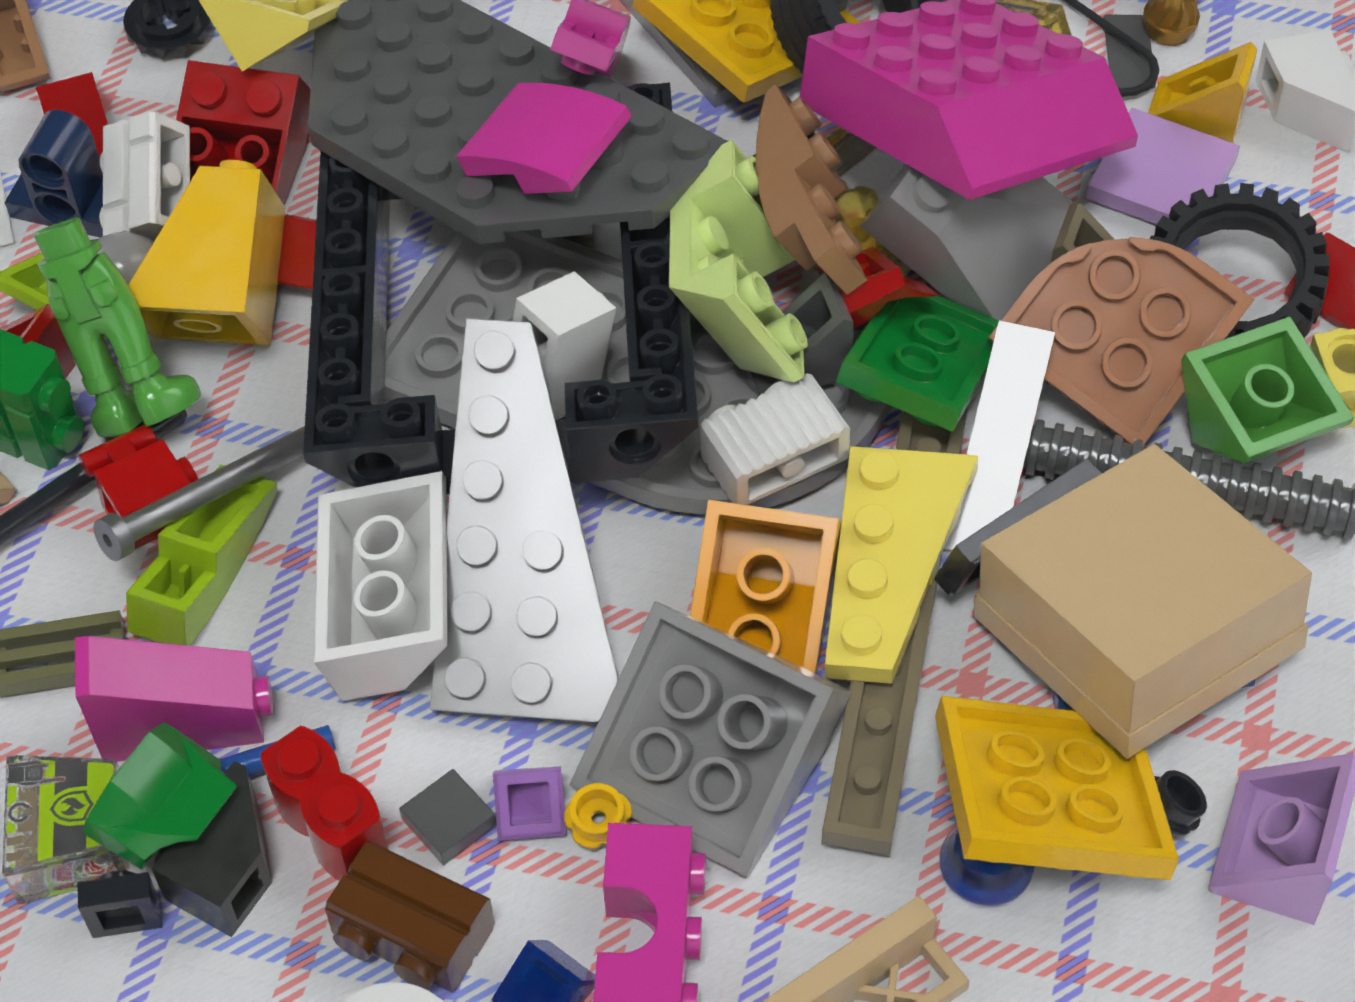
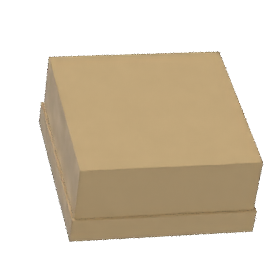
(1142, 598)

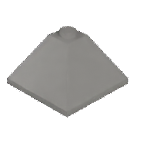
(970, 249)
(711, 735)

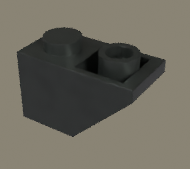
(225, 868)

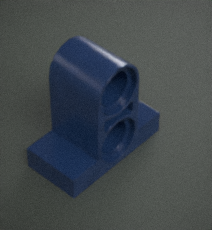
(59, 175)

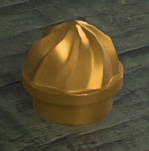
(1171, 20)

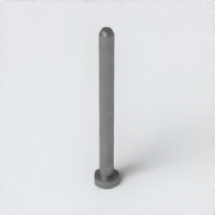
(118, 534)

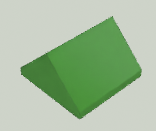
(1260, 393)

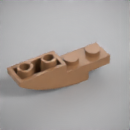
(800, 188)

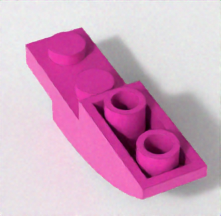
(591, 37)

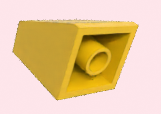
(215, 260)

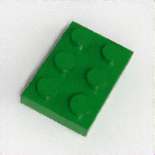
(921, 358)

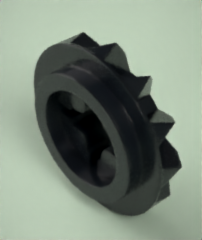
(144, 26)

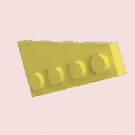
(888, 553)

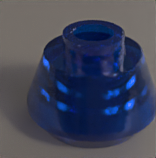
(981, 880)

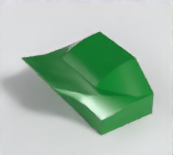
(159, 797)

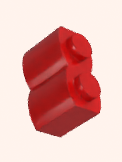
(321, 799)

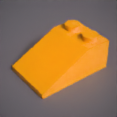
(768, 578)

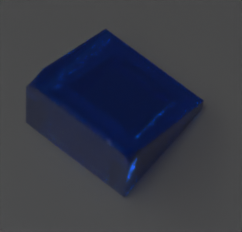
(545, 975)

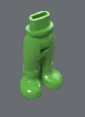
(95, 300)

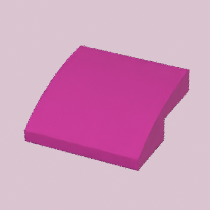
(544, 136)

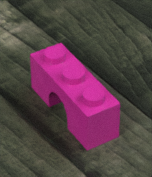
(651, 880)

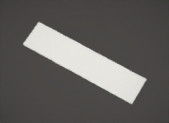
(1003, 424)

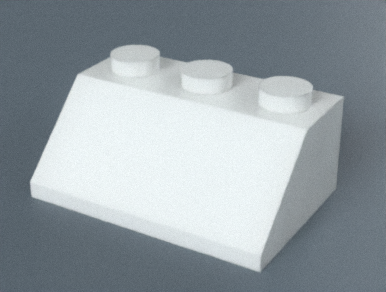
(381, 584)

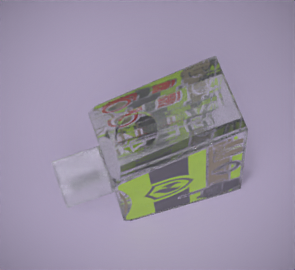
(45, 825)

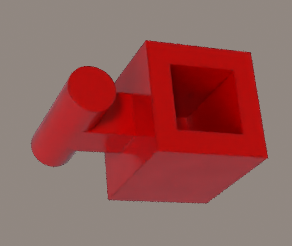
(135, 473)

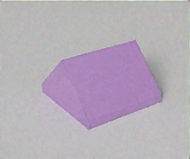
(1286, 835)

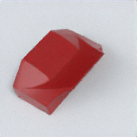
(882, 285)

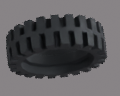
(1270, 219)

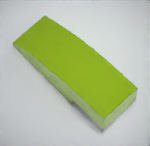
(197, 564)

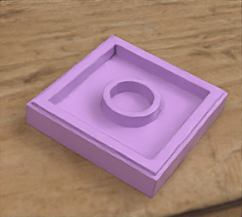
(1161, 169)

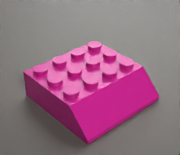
(968, 94)

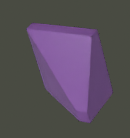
(529, 803)

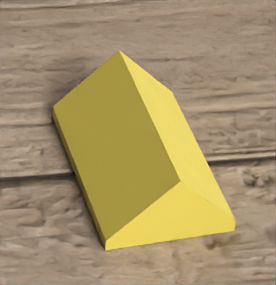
(267, 27)

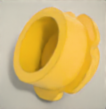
(592, 800)

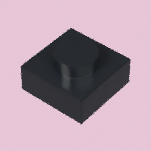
(119, 904)

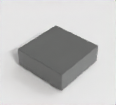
(448, 816)

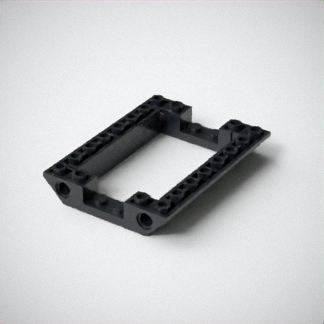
(360, 440)

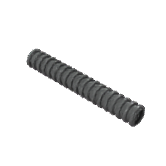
(1241, 487)

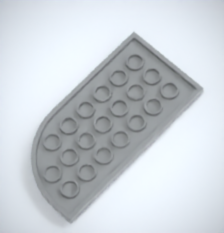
(484, 282)

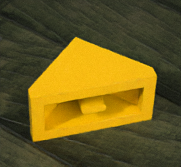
(1208, 94)

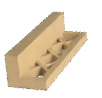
(875, 956)

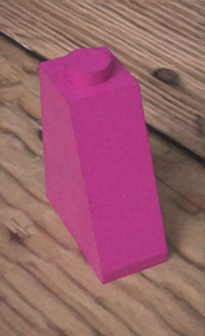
(197, 690)

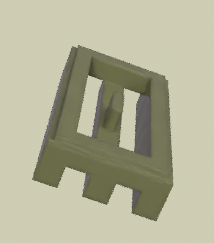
(49, 643)

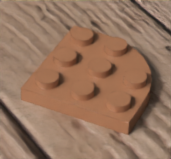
(1124, 324)

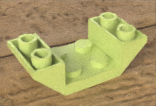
(719, 264)

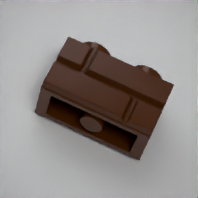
(408, 918)

